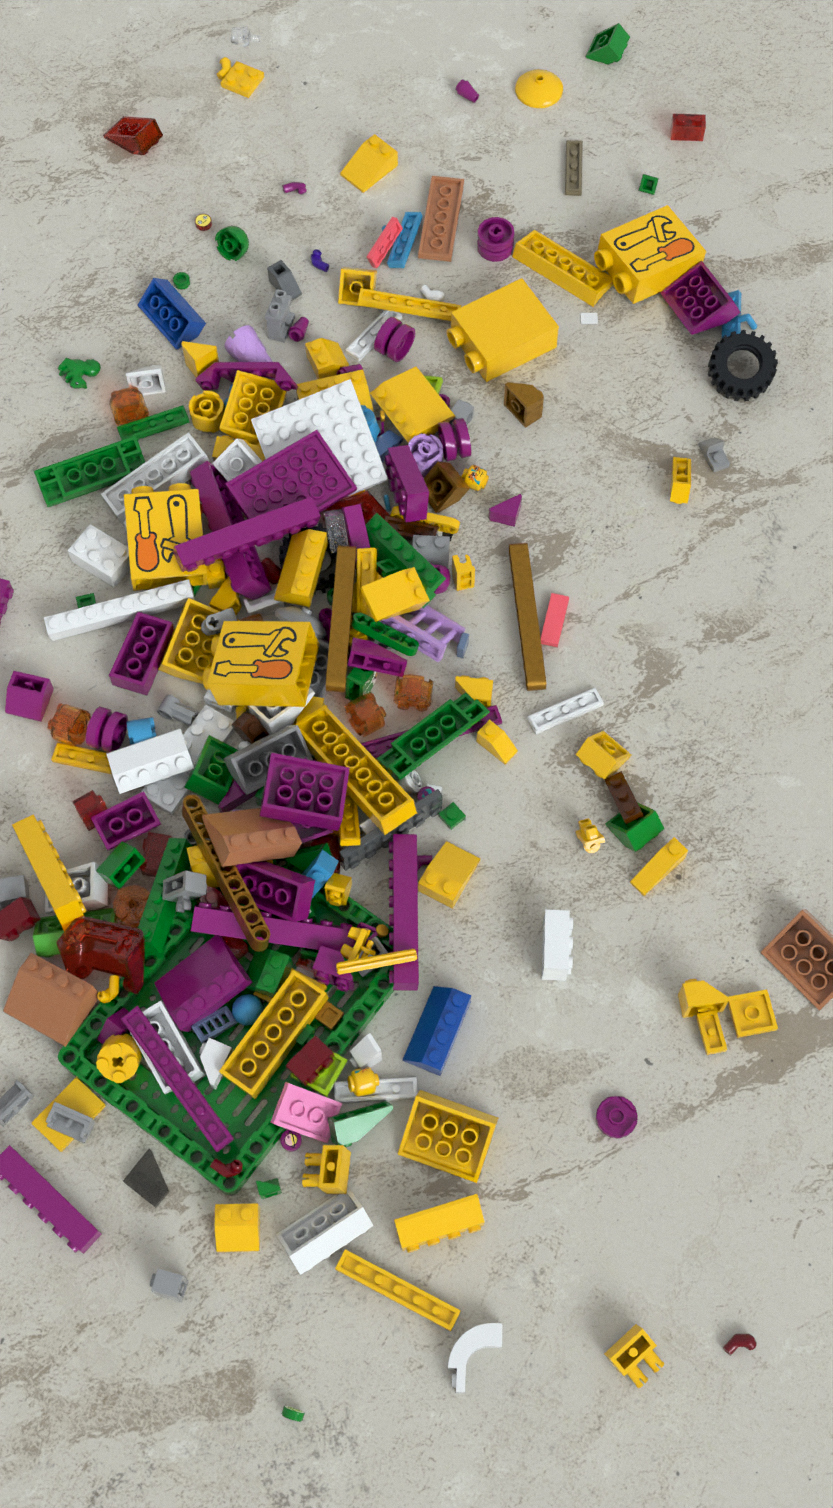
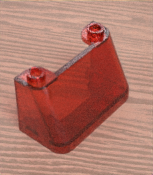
(104, 947)

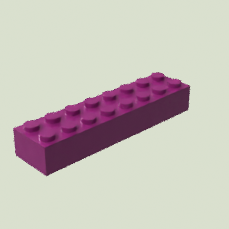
(222, 511)

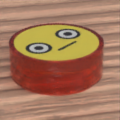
(203, 222)

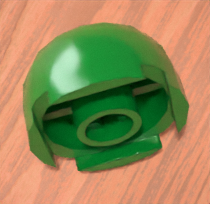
(232, 242)

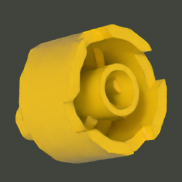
(206, 411)
(109, 1062)

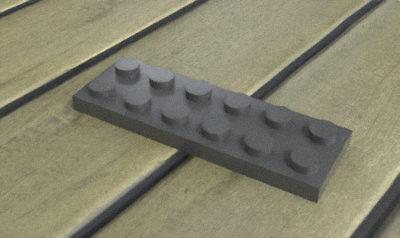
(375, 840)

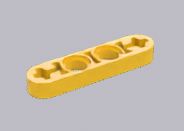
(444, 523)

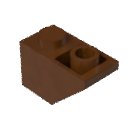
(249, 728)

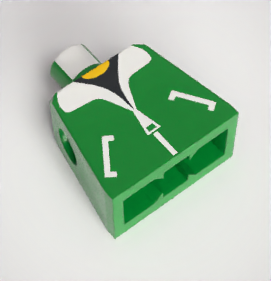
(359, 683)

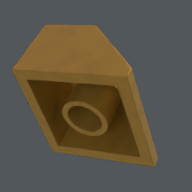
(524, 402)
(444, 486)

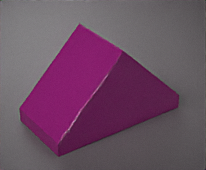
(507, 511)
(114, 1026)

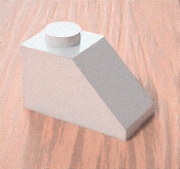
(365, 1053)
(213, 1058)

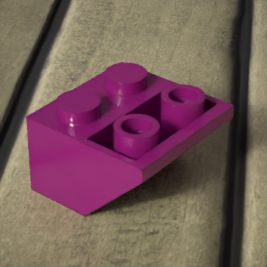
(28, 696)
(326, 973)

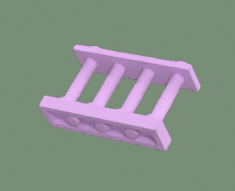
(428, 644)

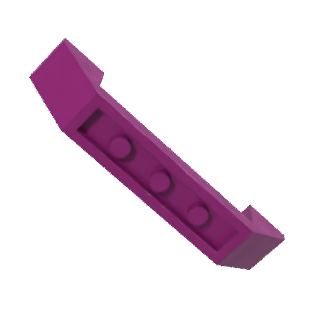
(211, 377)

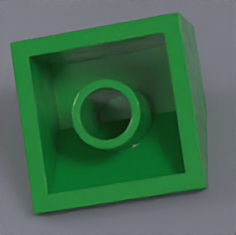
(608, 45)
(638, 832)
(268, 971)

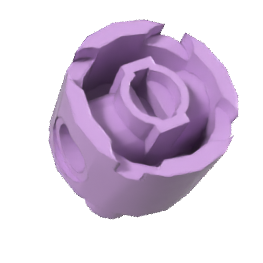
(426, 452)

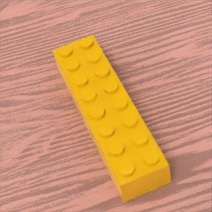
(368, 781)

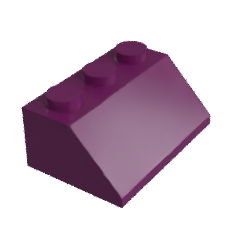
(125, 820)

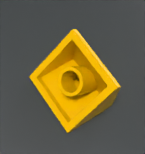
(199, 356)

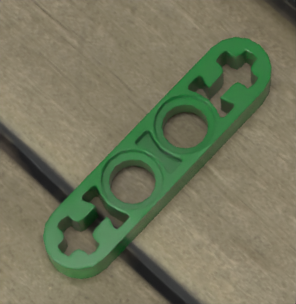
(366, 624)

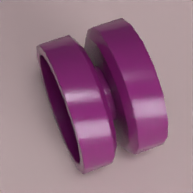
(495, 239)
(394, 339)
(454, 439)
(106, 729)

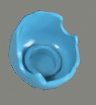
(247, 1009)

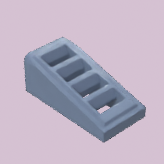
(218, 1030)

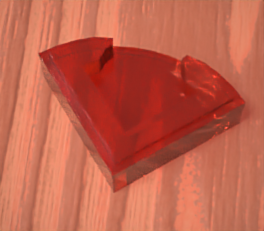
(305, 964)

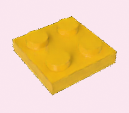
(242, 79)
(752, 1013)

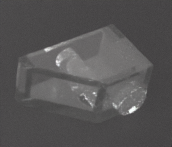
(335, 529)

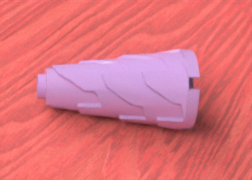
(247, 346)

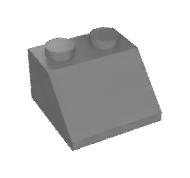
(433, 548)

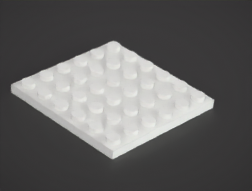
(338, 420)

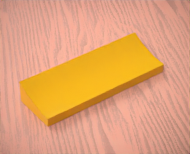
(562, 267)

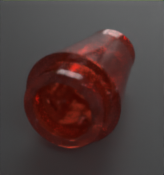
(271, 570)

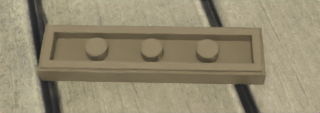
(573, 169)

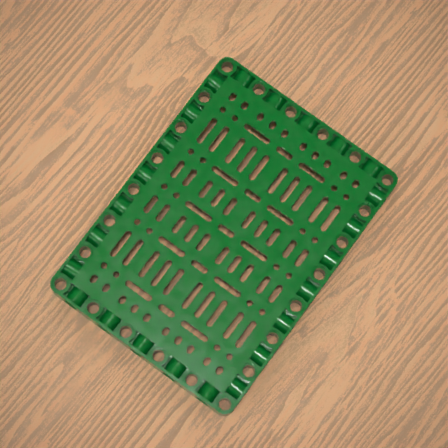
(156, 1114)

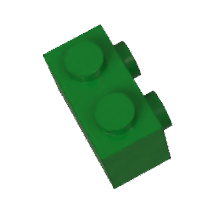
(120, 865)

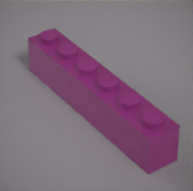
(47, 1201)

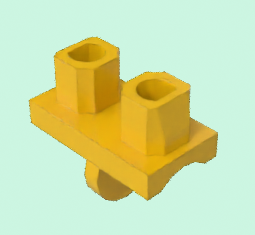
(589, 836)
(361, 937)

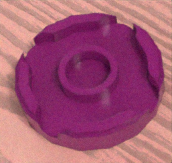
(616, 1117)

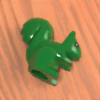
(76, 369)

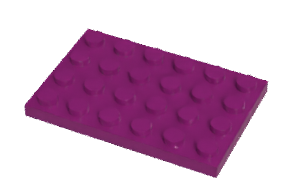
(290, 476)

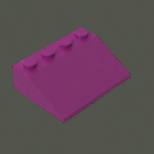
(700, 300)
(304, 792)
(202, 983)

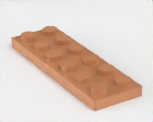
(441, 218)

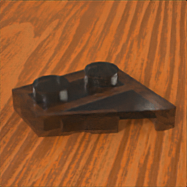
(148, 1180)

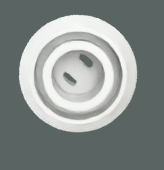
(411, 783)

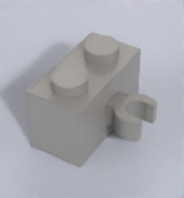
(184, 888)

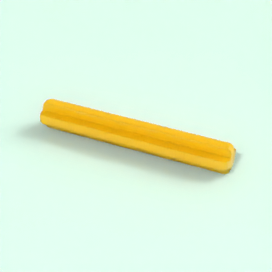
(376, 961)

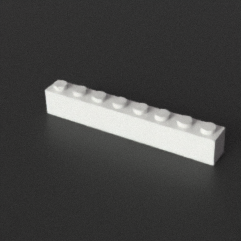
(118, 610)

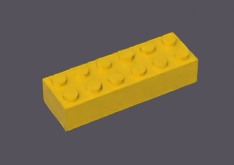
(49, 870)
(273, 1034)

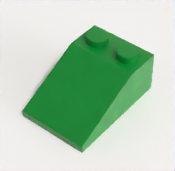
(210, 773)

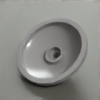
(295, 614)

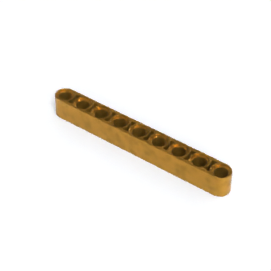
(527, 617)
(341, 619)
(227, 880)

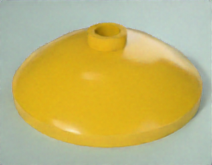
(539, 88)

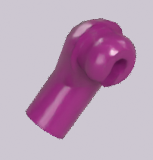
(301, 187)
(423, 860)

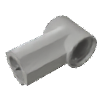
(173, 708)

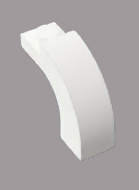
(478, 1337)

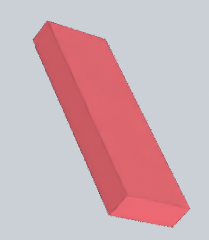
(384, 242)
(554, 620)

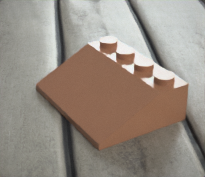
(249, 838)
(805, 957)
(50, 999)

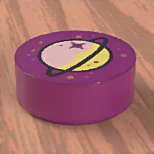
(291, 1140)

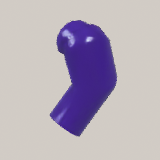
(317, 261)

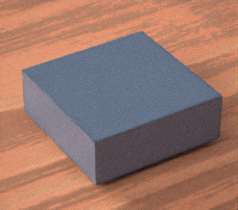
(462, 645)

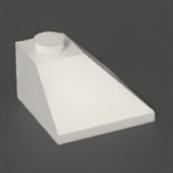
(147, 379)

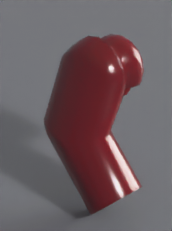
(227, 1170)
(740, 1340)

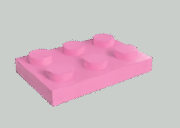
(305, 1112)

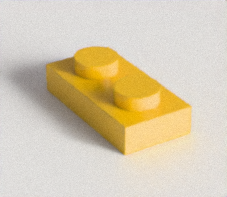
(711, 1032)

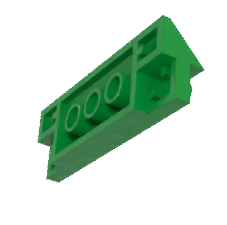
(89, 471)
(394, 546)
(431, 735)

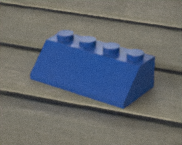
(171, 313)
(437, 1029)

